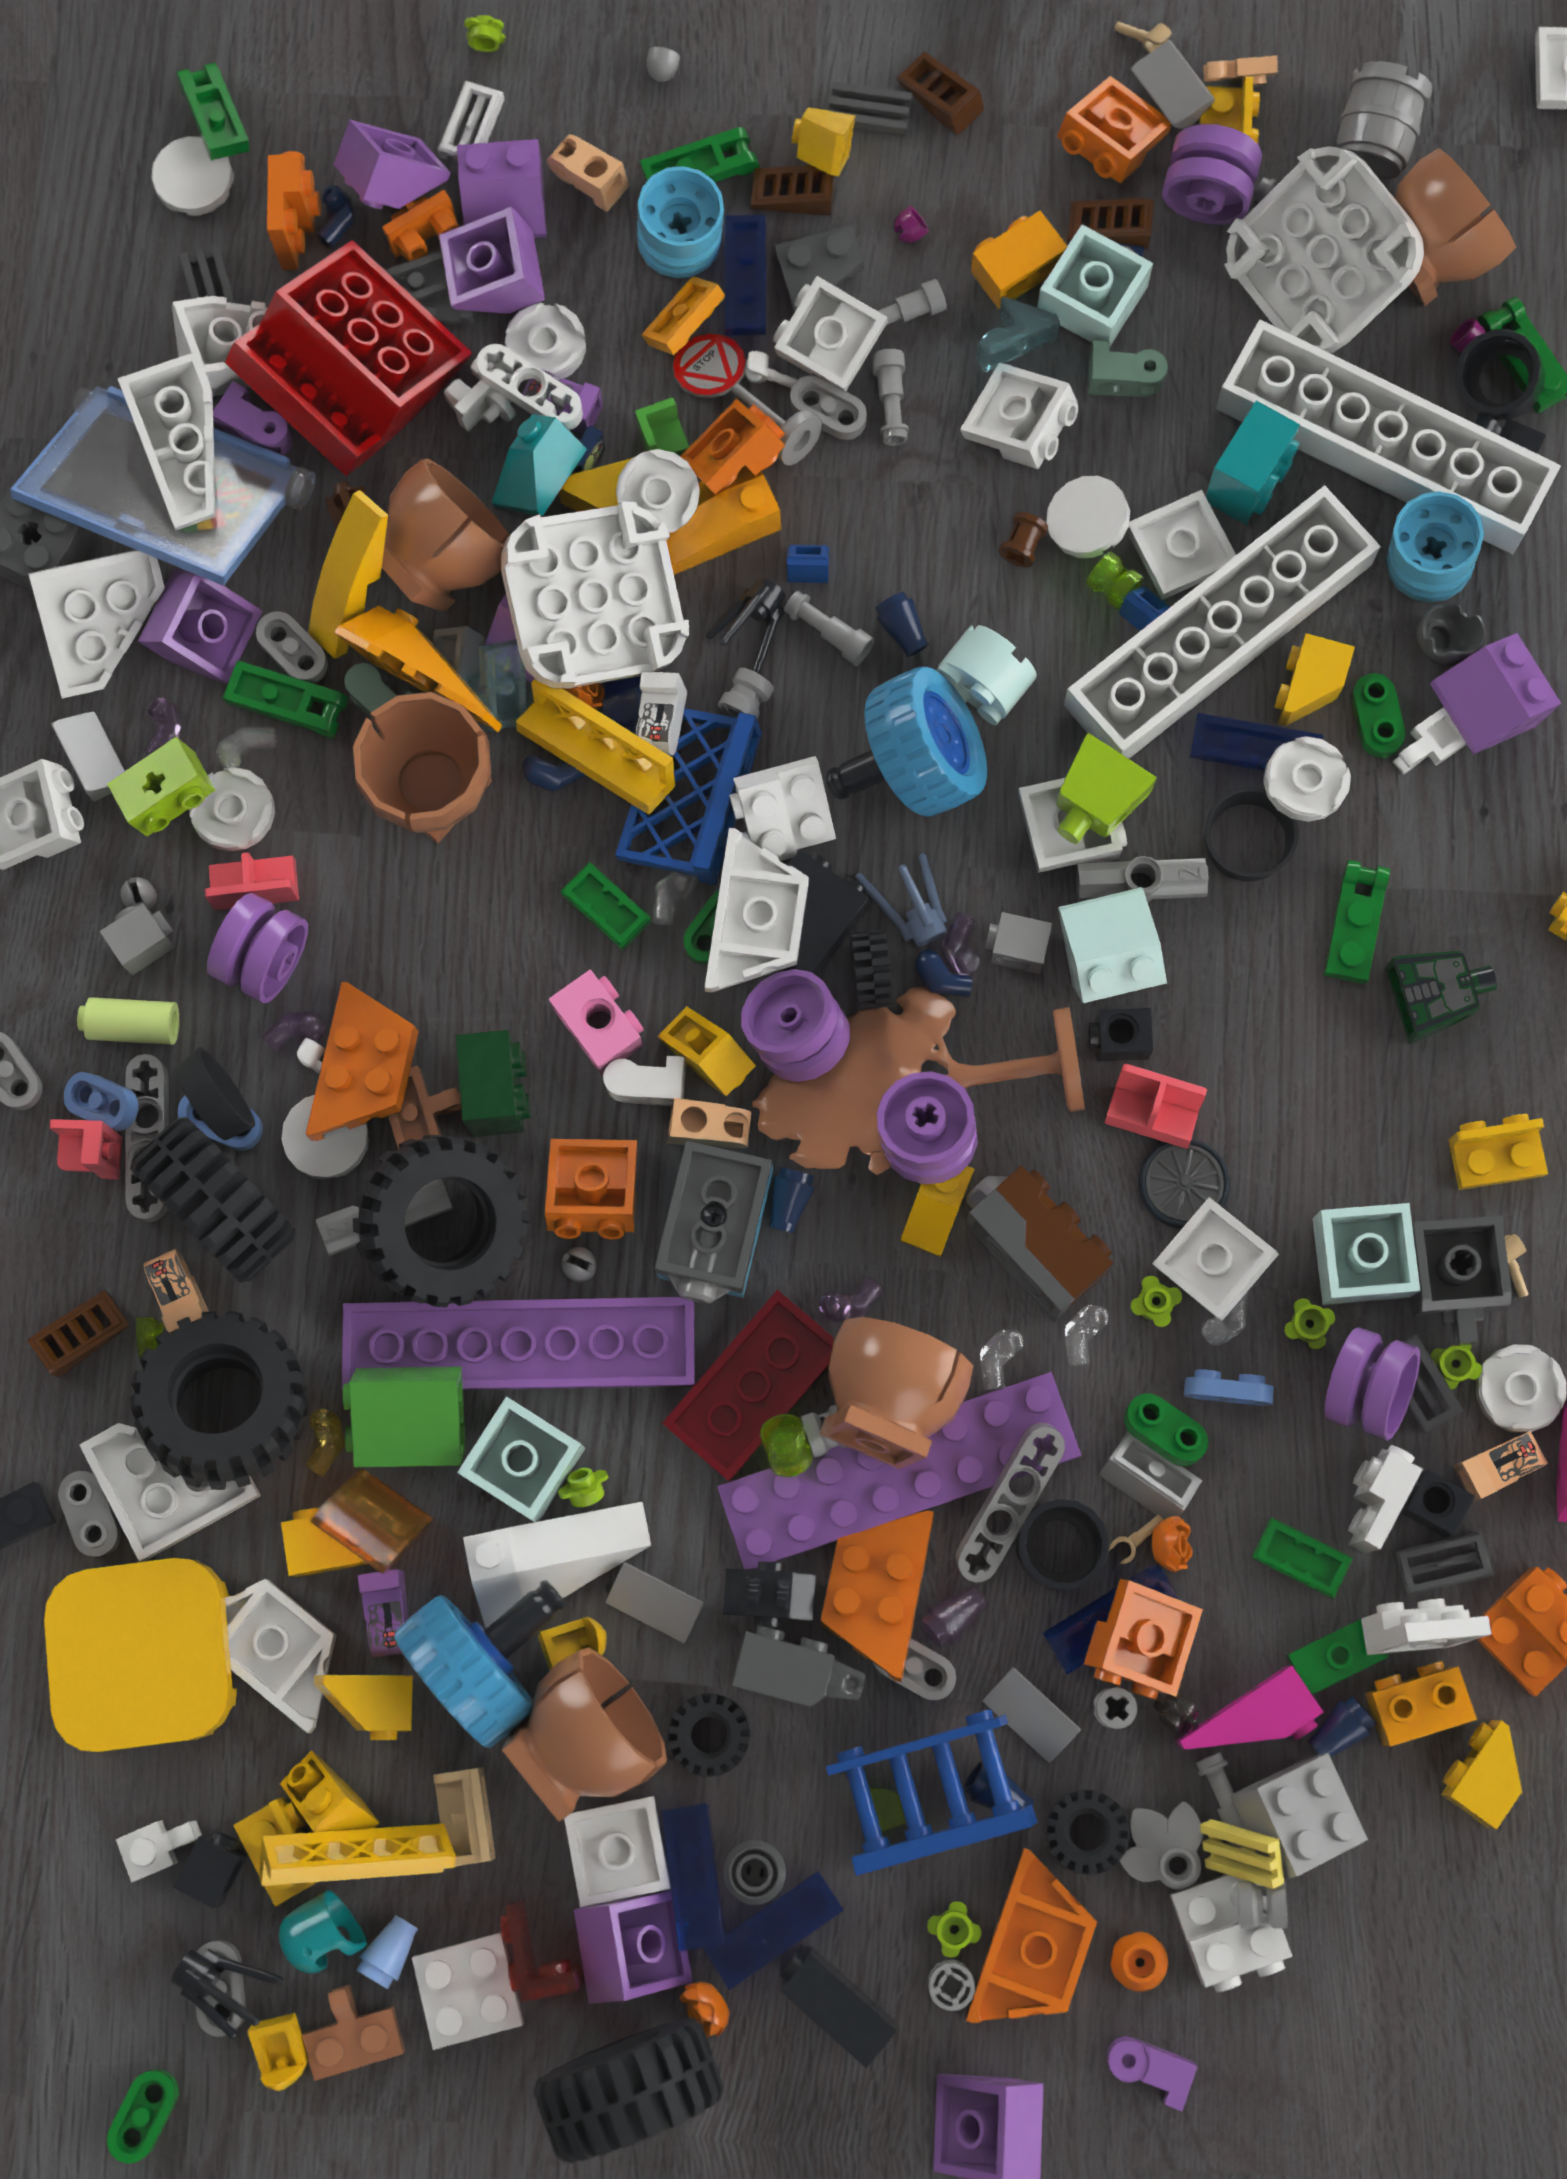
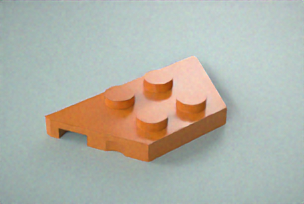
(362, 1064)
(878, 1588)
(1033, 1948)

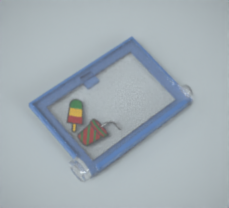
(104, 483)

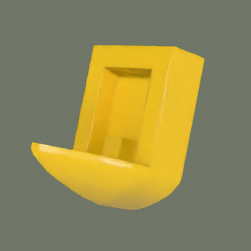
(571, 1637)
(279, 2051)

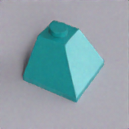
(537, 466)

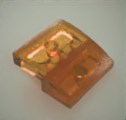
(372, 1520)

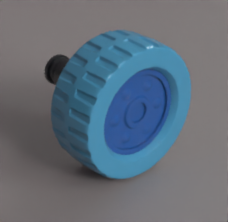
(919, 744)
(471, 1664)

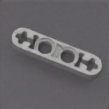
(138, 1138)
(1003, 1499)

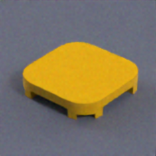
(138, 1655)

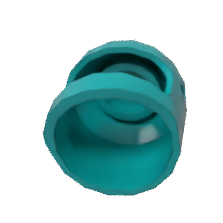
(313, 1931)

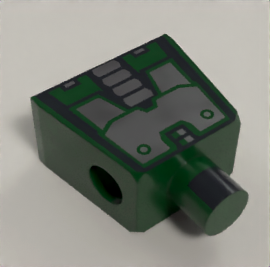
(1436, 991)

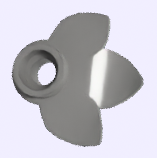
(1159, 1841)

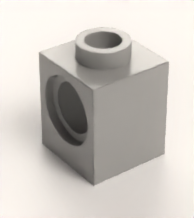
(1019, 942)

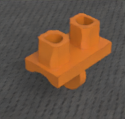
(419, 222)

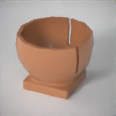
(1454, 234)
(439, 537)
(424, 764)
(892, 1389)
(577, 1746)

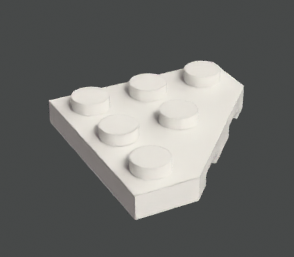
(94, 614)
(150, 1502)

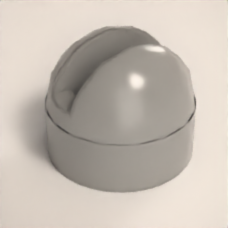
(662, 63)
(146, 891)
(573, 1271)

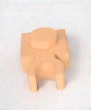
(1254, 67)

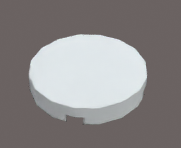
(189, 179)
(548, 338)
(662, 486)
(1088, 516)
(1307, 779)
(236, 812)
(324, 1158)
(1521, 1389)

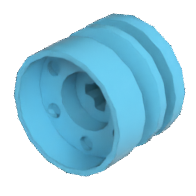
(684, 203)
(1445, 529)

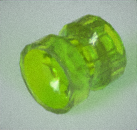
(1113, 579)
(786, 1445)

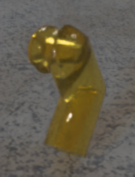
(329, 1440)

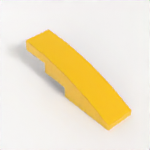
(348, 568)

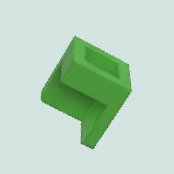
(661, 428)

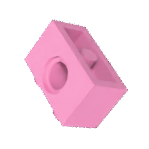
(579, 1002)

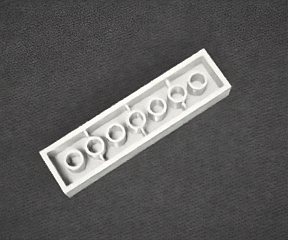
(1388, 433)
(1222, 624)

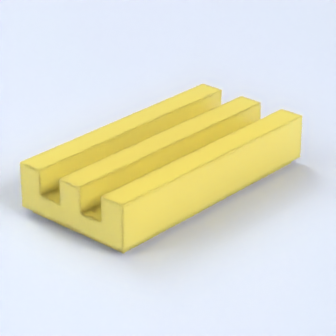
(1243, 1861)

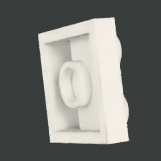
(829, 333)
(1021, 415)
(784, 807)
(37, 813)
(1048, 846)
(1385, 1488)
(1422, 1628)
(1214, 1936)

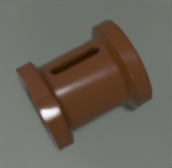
(1023, 539)

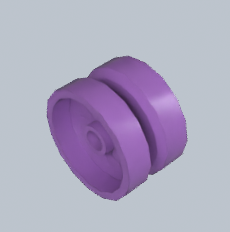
(1212, 174)
(257, 948)
(795, 1025)
(927, 1127)
(1372, 1383)

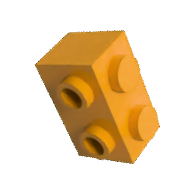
(1017, 258)
(1419, 1704)

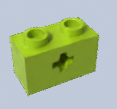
(161, 787)

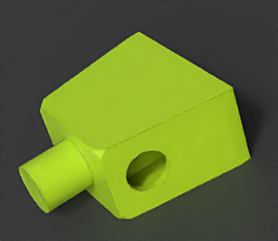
(1100, 790)

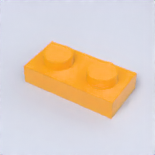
(683, 315)

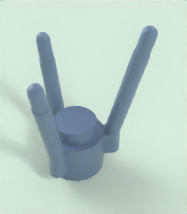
(924, 923)

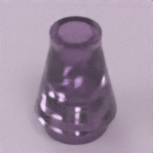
(952, 1617)

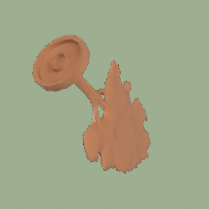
(885, 1047)

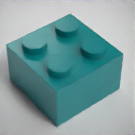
(1253, 463)

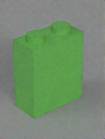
(405, 1416)

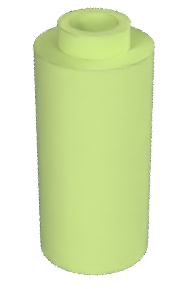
(129, 1020)

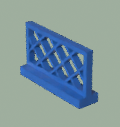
(710, 846)

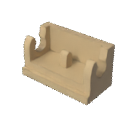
(466, 1814)

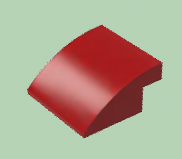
(347, 356)

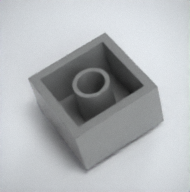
(1305, 1811)

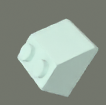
(1112, 945)

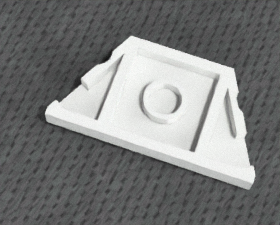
(755, 915)
(279, 1649)

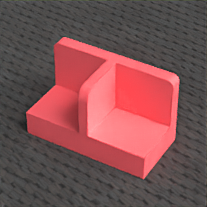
(268, 878)
(1155, 1105)
(88, 1147)

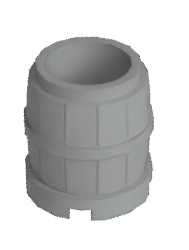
(1383, 116)

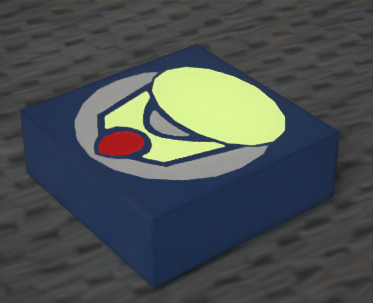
(594, 443)

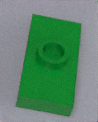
(605, 906)
(1301, 1558)
(1333, 1657)

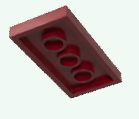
(751, 1382)

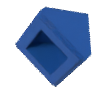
(808, 564)
(1142, 607)

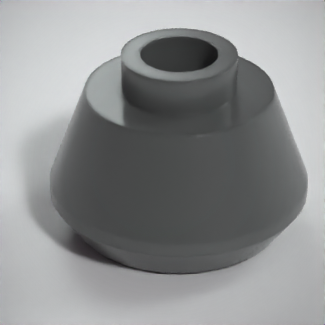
(751, 1887)

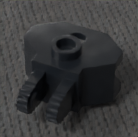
(769, 1594)

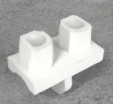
(479, 401)

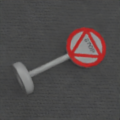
(716, 365)

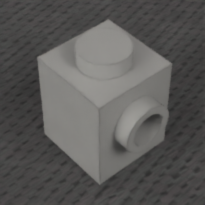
(138, 937)

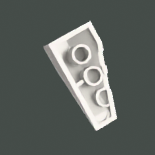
(210, 329)
(175, 424)
(560, 1550)

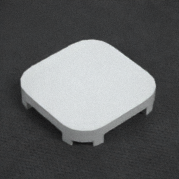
(1325, 249)
(593, 596)

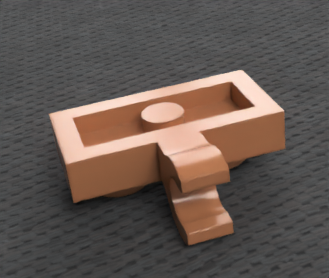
(420, 1110)
(353, 2039)

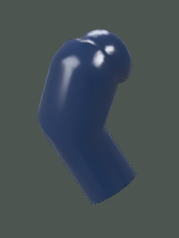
(339, 213)
(548, 775)
(938, 978)

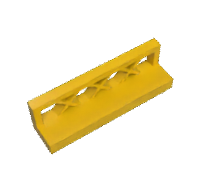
(598, 747)
(355, 1854)

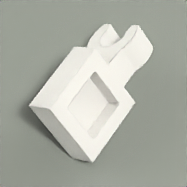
(1434, 738)
(153, 1847)

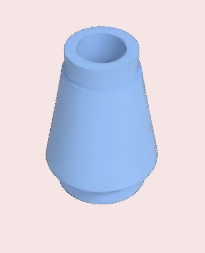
(388, 1952)

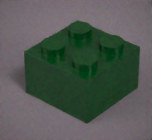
(490, 1083)

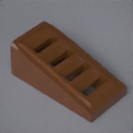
(959, 109)
(804, 203)
(1125, 209)
(56, 1330)

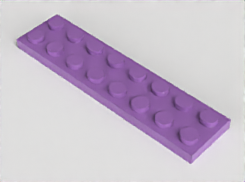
(529, 1341)
(854, 1492)

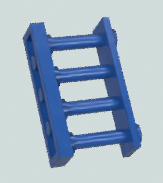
(963, 1825)

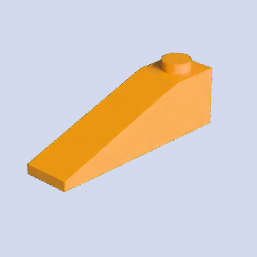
(725, 521)
(403, 651)

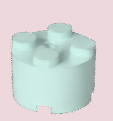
(987, 672)

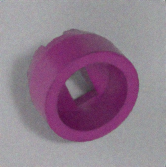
(912, 225)
(1465, 334)

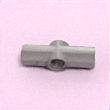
(1169, 878)
(338, 1226)

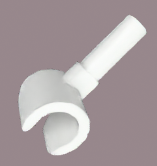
(758, 371)
(310, 1054)

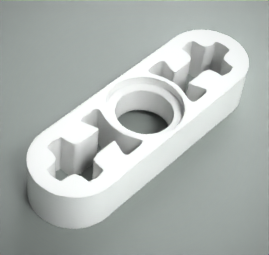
(523, 370)

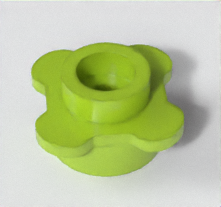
(484, 33)
(1157, 1313)
(1321, 1318)
(1468, 1366)
(584, 1487)
(941, 1926)

